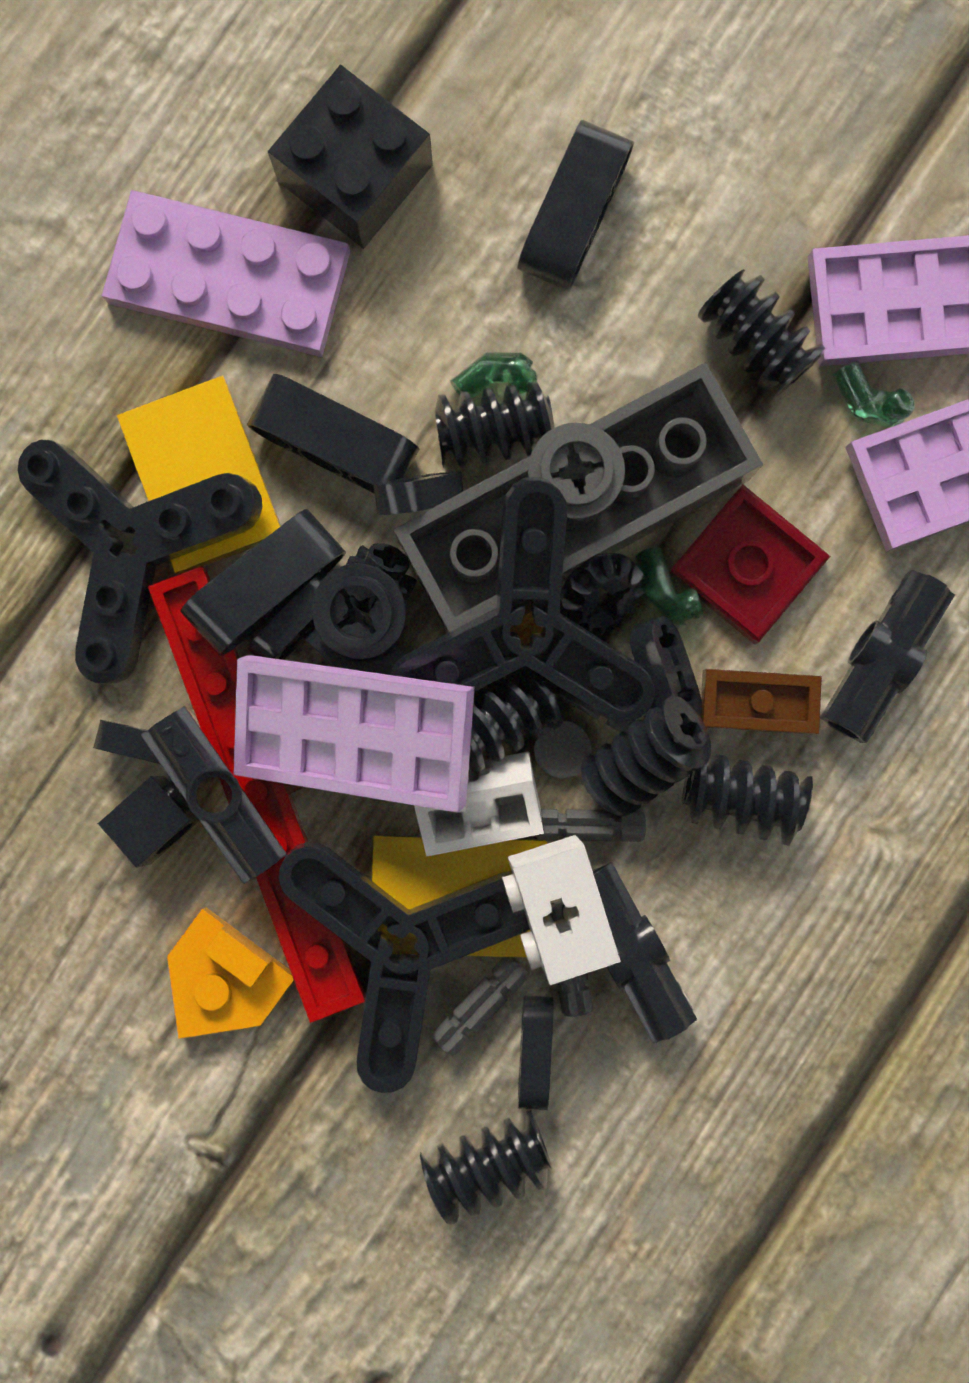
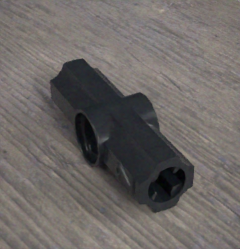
(887, 656)
(190, 760)
(643, 962)

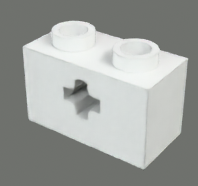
(498, 808)
(581, 939)

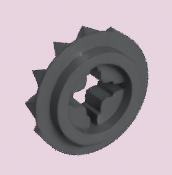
(592, 449)

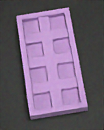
(226, 273)
(891, 300)
(916, 475)
(353, 732)

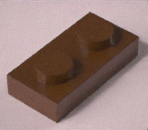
(761, 701)

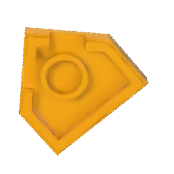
(222, 978)

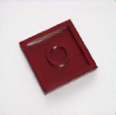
(749, 564)

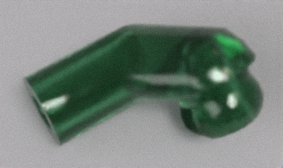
(495, 368)
(871, 404)
(661, 591)

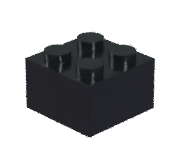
(351, 156)

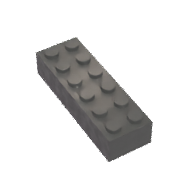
(677, 455)

